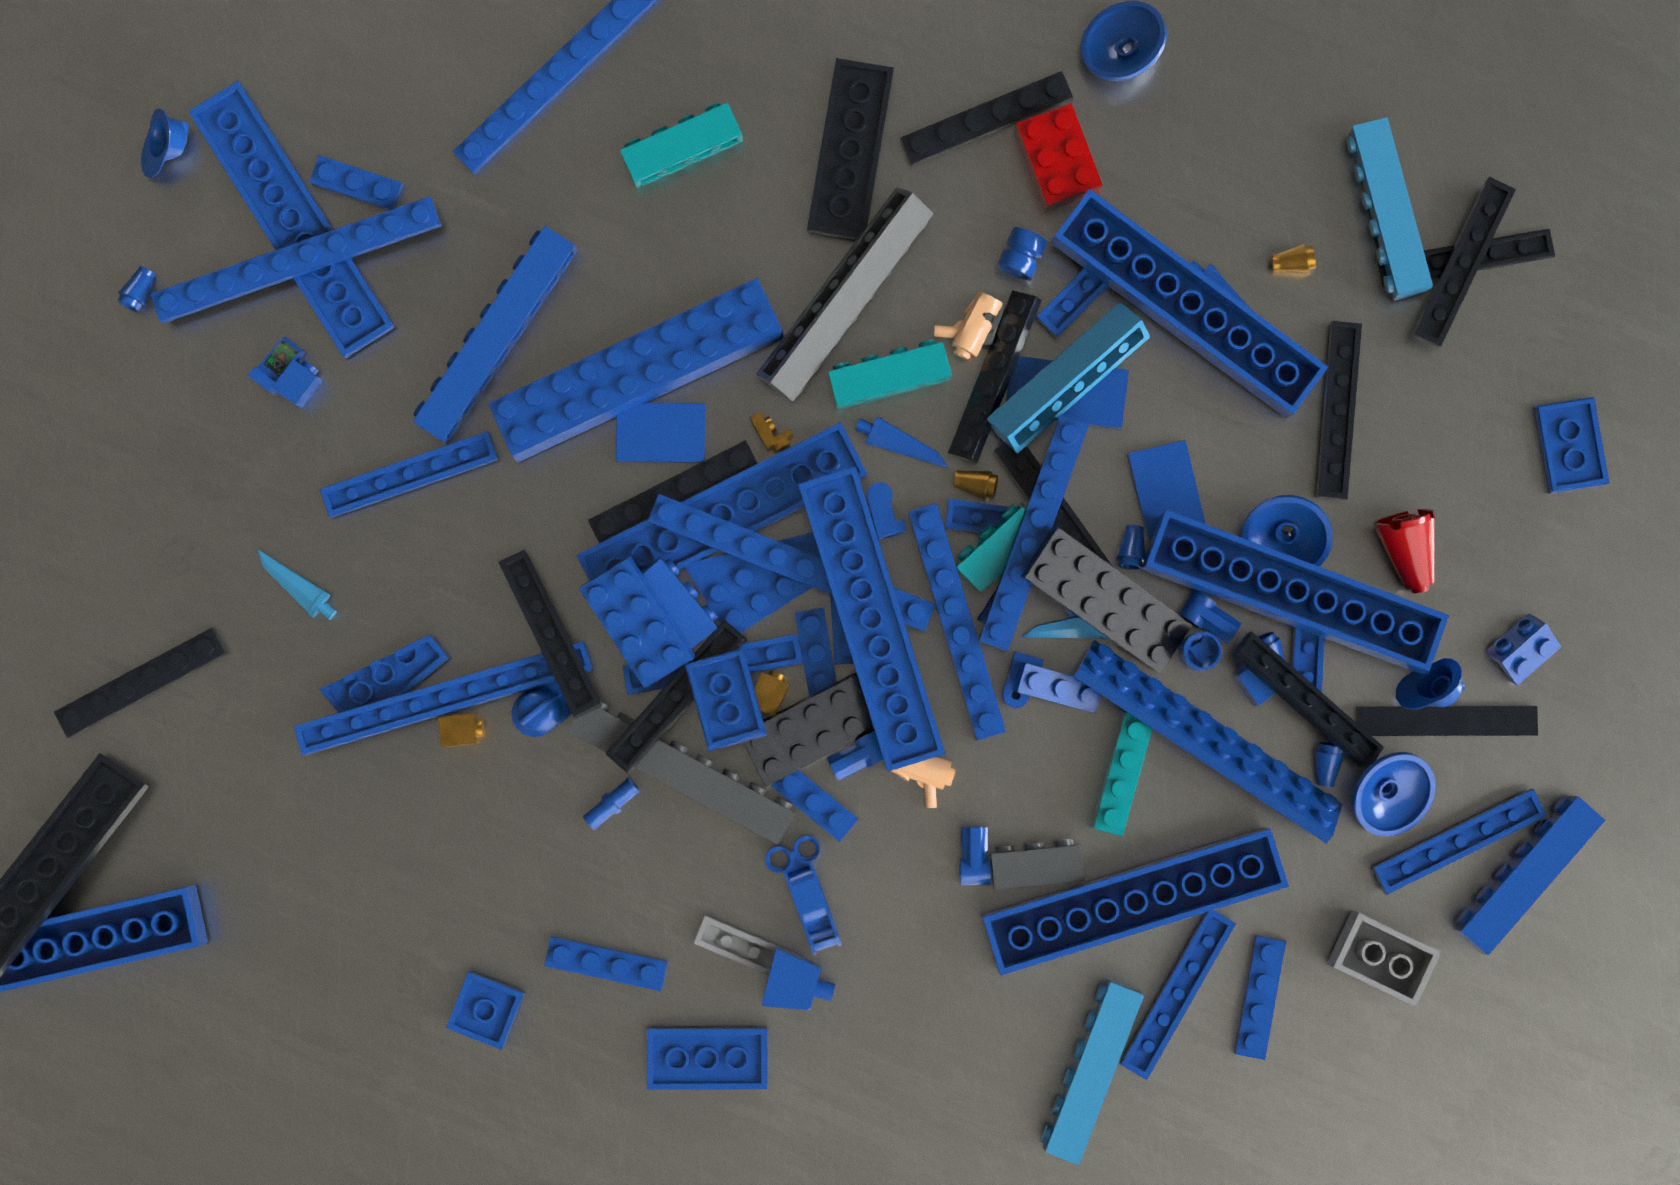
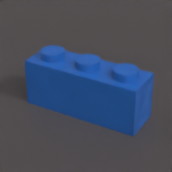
(680, 601)

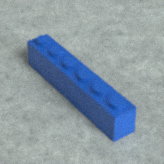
(1528, 874)

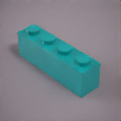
(682, 144)
(890, 374)
(1121, 775)

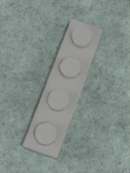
(736, 945)

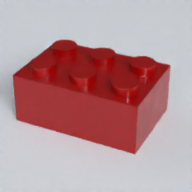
(1057, 157)

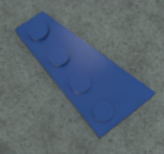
(387, 676)

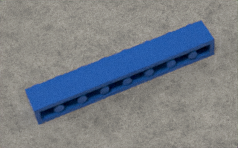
(495, 334)
(1033, 531)
(956, 622)

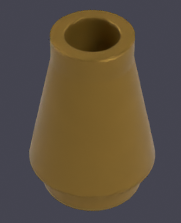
(1295, 259)
(977, 483)

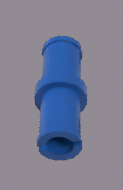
(611, 803)

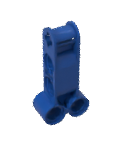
(807, 894)

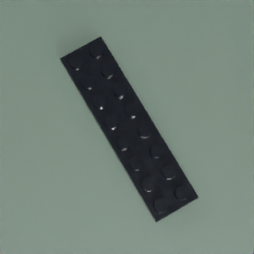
(62, 851)

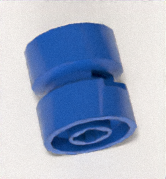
(1023, 250)
(1200, 651)

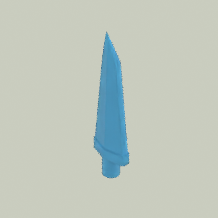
(303, 591)
(1065, 628)

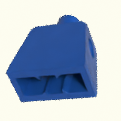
(795, 982)

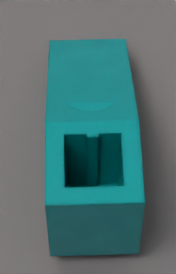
(989, 556)

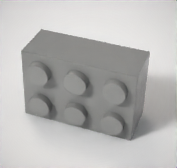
(1383, 958)

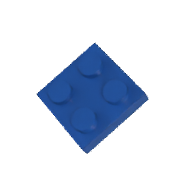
(485, 1010)

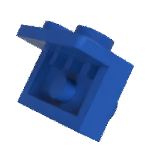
(1524, 648)

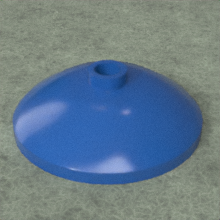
(1120, 29)
(1311, 531)
(1394, 794)

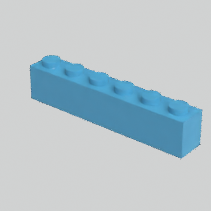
(1389, 208)
(1068, 377)
(1092, 1071)

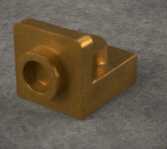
(765, 430)

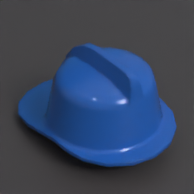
(163, 142)
(1436, 688)
(540, 710)

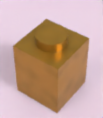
(770, 691)
(460, 730)

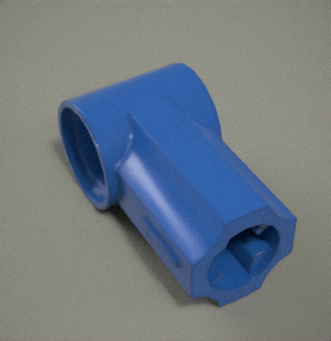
(1203, 614)
(863, 753)
(975, 864)

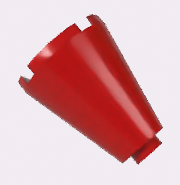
(1410, 546)

